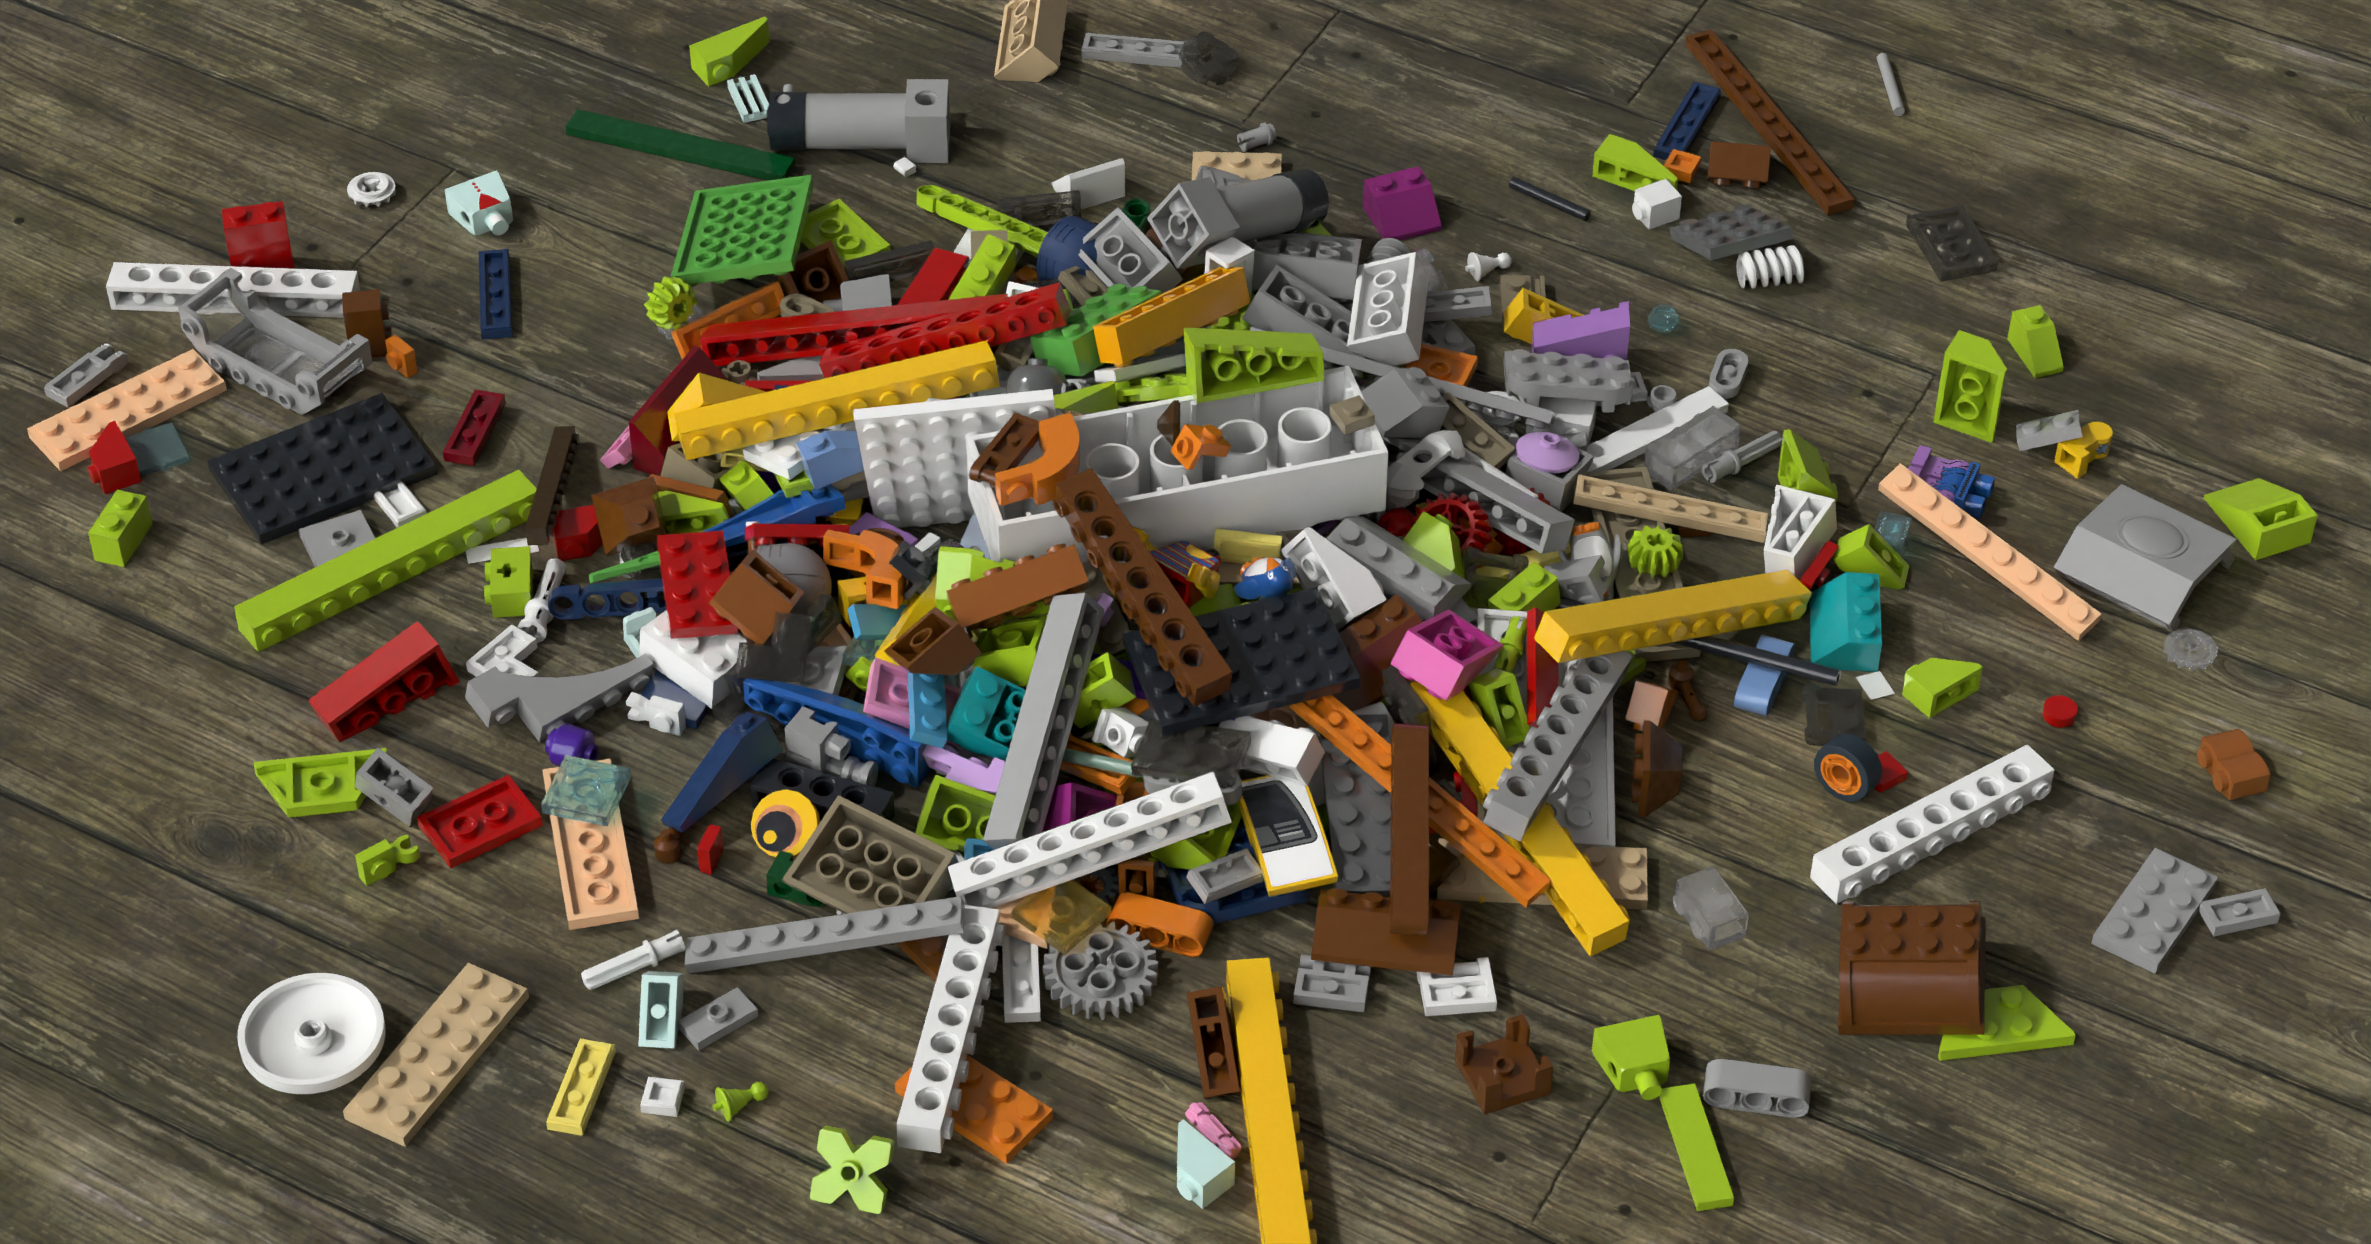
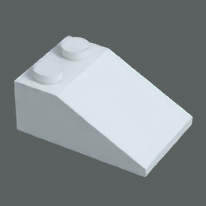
(1342, 582)

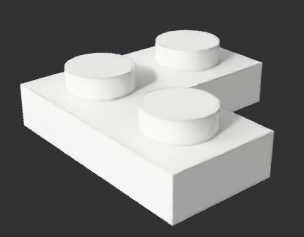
(505, 653)

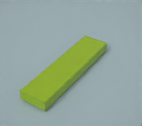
(1696, 1147)

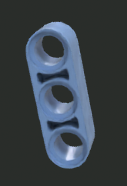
(1759, 684)

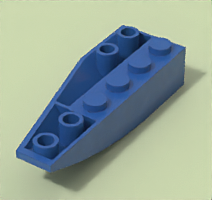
(870, 736)

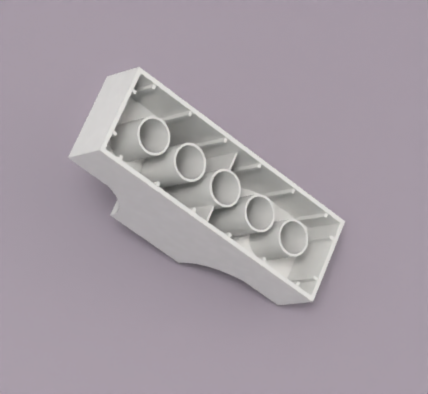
(1281, 474)

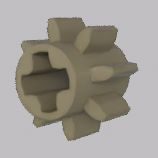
(739, 371)

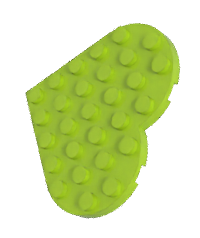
(1146, 388)

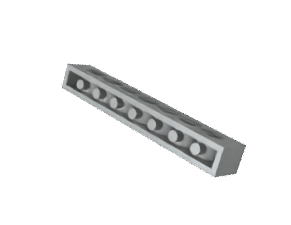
(1554, 743)

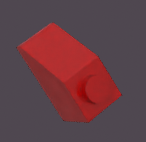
(113, 461)
(576, 533)

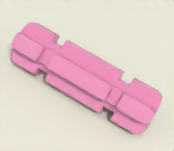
(1212, 1129)

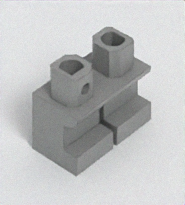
(815, 744)

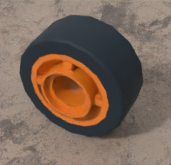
(1848, 767)

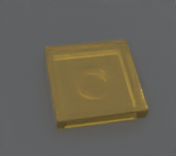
(1062, 914)

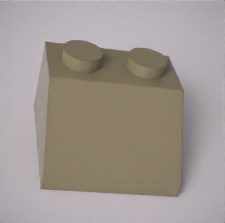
(699, 471)

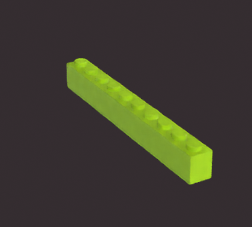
(385, 561)

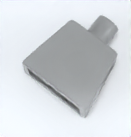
(863, 294)

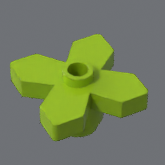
(852, 1169)

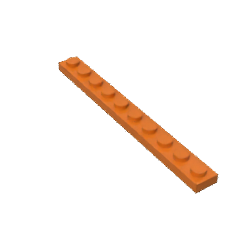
(1446, 814)

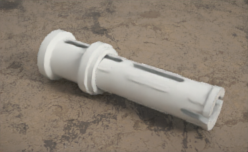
(552, 575)

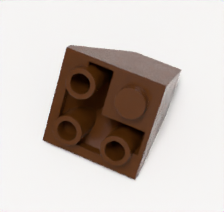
(1656, 769)

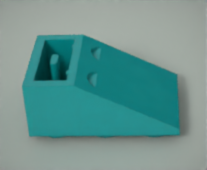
(972, 717)

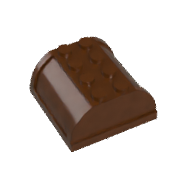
(1912, 969)

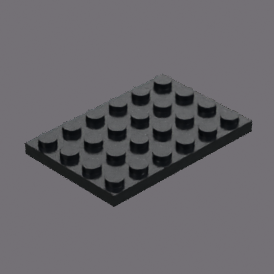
(321, 468)
(1277, 654)

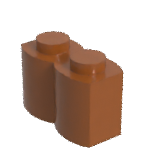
(2233, 764)

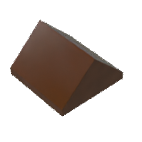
(816, 274)

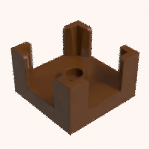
(1504, 1069)

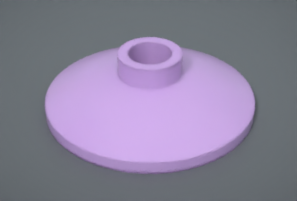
(1547, 452)

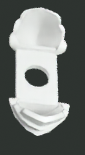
(1406, 473)

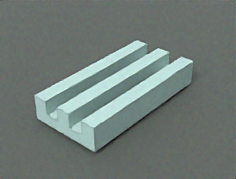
(745, 87)

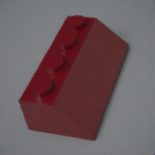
(650, 425)

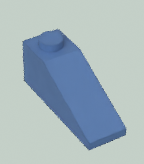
(830, 456)

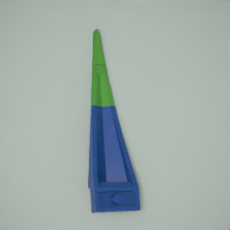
(773, 510)

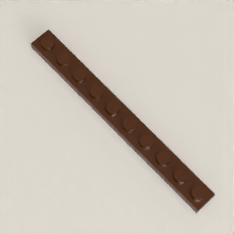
(1770, 122)

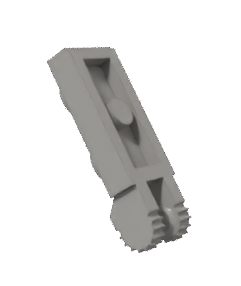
(85, 375)

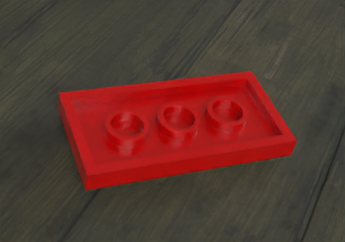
(692, 574)

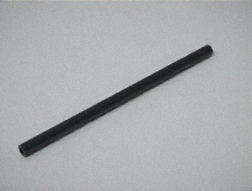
(1750, 655)

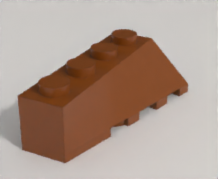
(1016, 589)

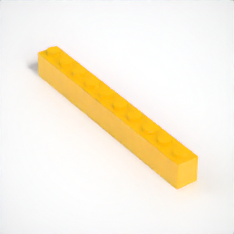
(834, 398)
(1671, 615)
(1574, 887)
(1268, 1102)

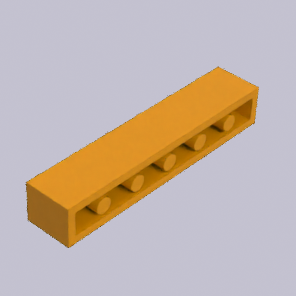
(1164, 317)

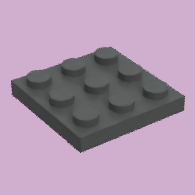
(1730, 232)

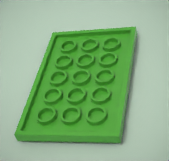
(743, 231)

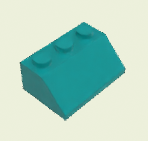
(1846, 623)

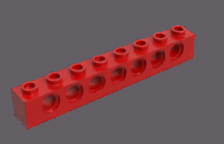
(993, 321)

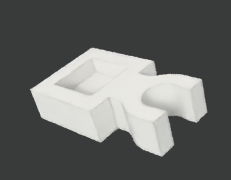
(660, 712)

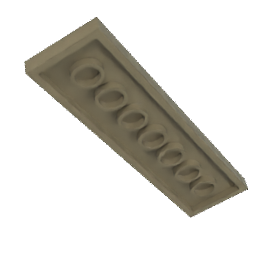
(1627, 580)

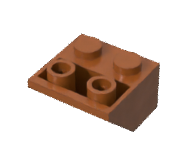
(754, 596)

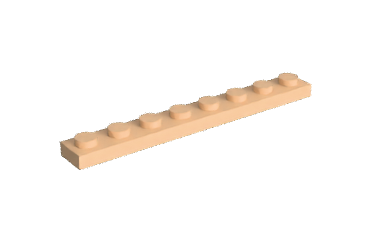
(1990, 552)

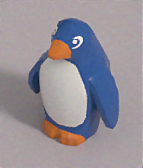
(1266, 578)

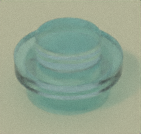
(1663, 318)

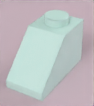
(660, 1008)
(1202, 1167)

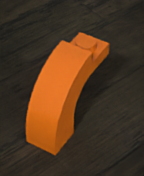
(1061, 460)
(871, 556)

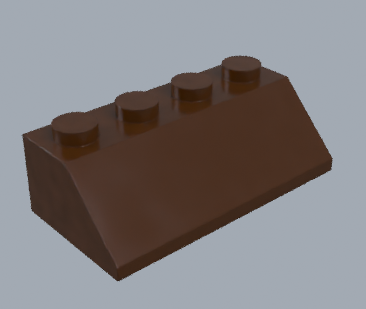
(1372, 646)
(1357, 932)

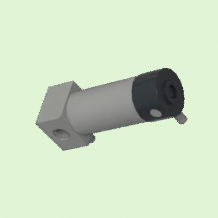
(864, 120)
(1202, 216)

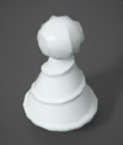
(1482, 265)

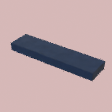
(1688, 120)
(495, 294)

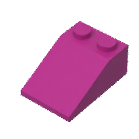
(1444, 654)

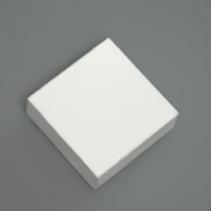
(662, 1096)

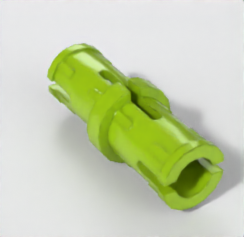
(1513, 645)

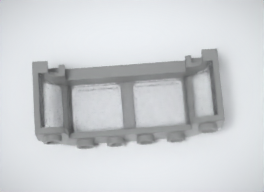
(266, 348)

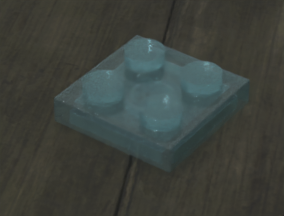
(586, 790)

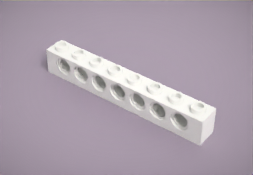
(278, 289)
(1931, 824)
(1091, 843)
(949, 1031)

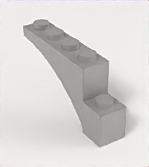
(552, 701)

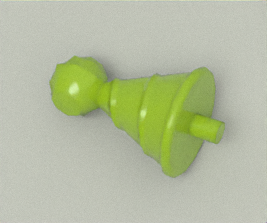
(733, 1100)

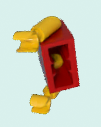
(1187, 568)

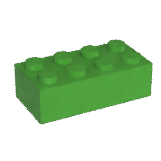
(1074, 345)

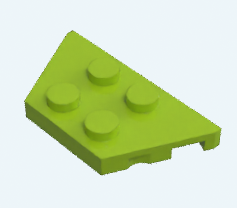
(314, 782)
(2012, 1024)

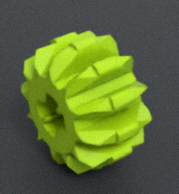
(671, 303)
(1655, 551)

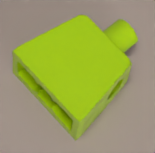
(1634, 1055)

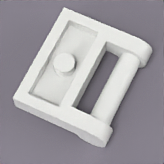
(1465, 992)

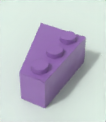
(1594, 334)

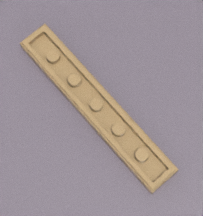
(1670, 508)

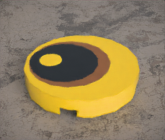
(784, 822)

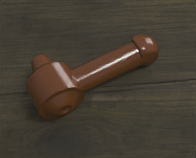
(1681, 679)
(667, 846)

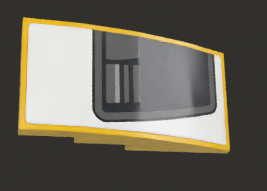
(1286, 835)

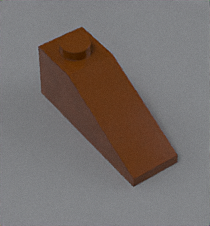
(1214, 1042)

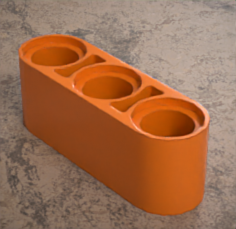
(1163, 923)

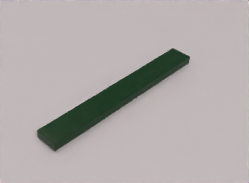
(679, 146)

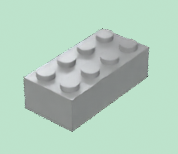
(1293, 306)

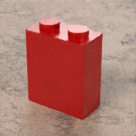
(258, 236)

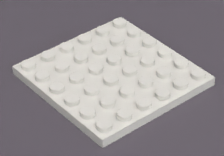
(919, 452)

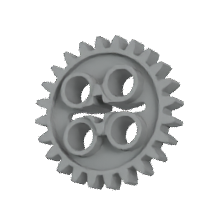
(1102, 972)

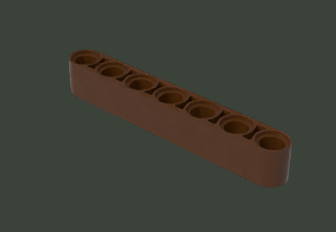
(1409, 830)

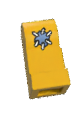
(2083, 450)

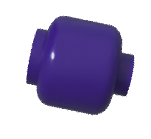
(572, 742)

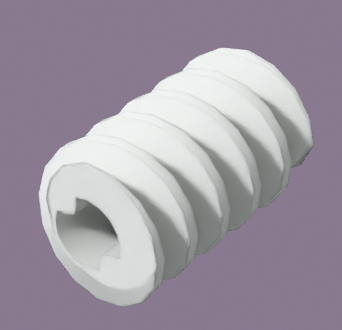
(1770, 265)

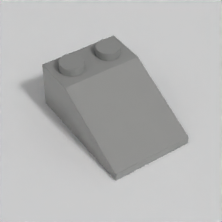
(1128, 256)

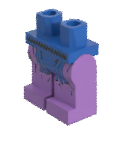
(1954, 480)

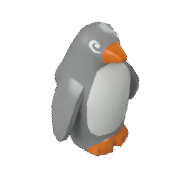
(1591, 541)

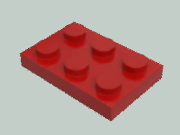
(479, 821)

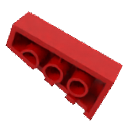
(384, 683)

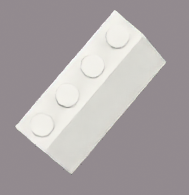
(1389, 310)

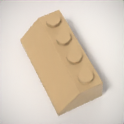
(1030, 40)

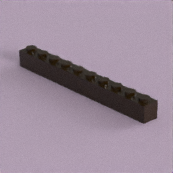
(551, 485)

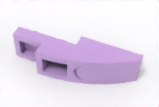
(964, 771)

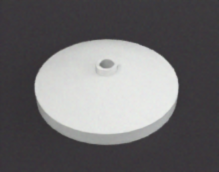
(311, 1033)

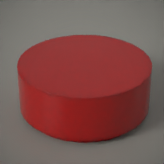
(2060, 711)

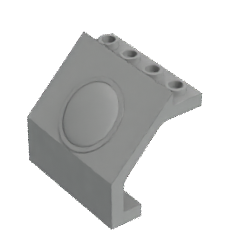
(2143, 555)

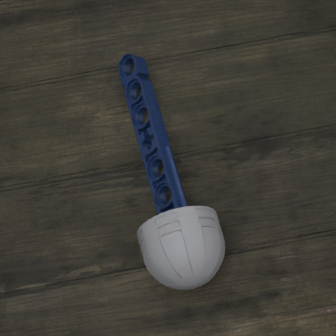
(792, 560)

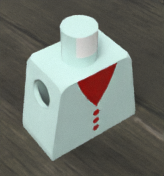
(481, 204)

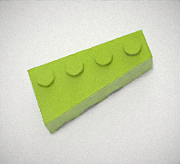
(1248, 362)

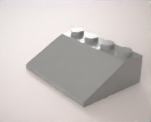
(1316, 259)

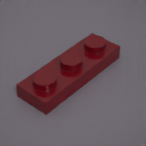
(474, 427)

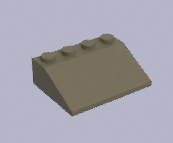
(869, 862)

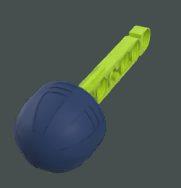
(1055, 249)

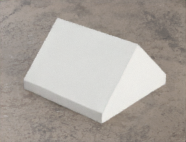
(1096, 183)

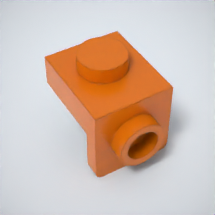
(1198, 441)

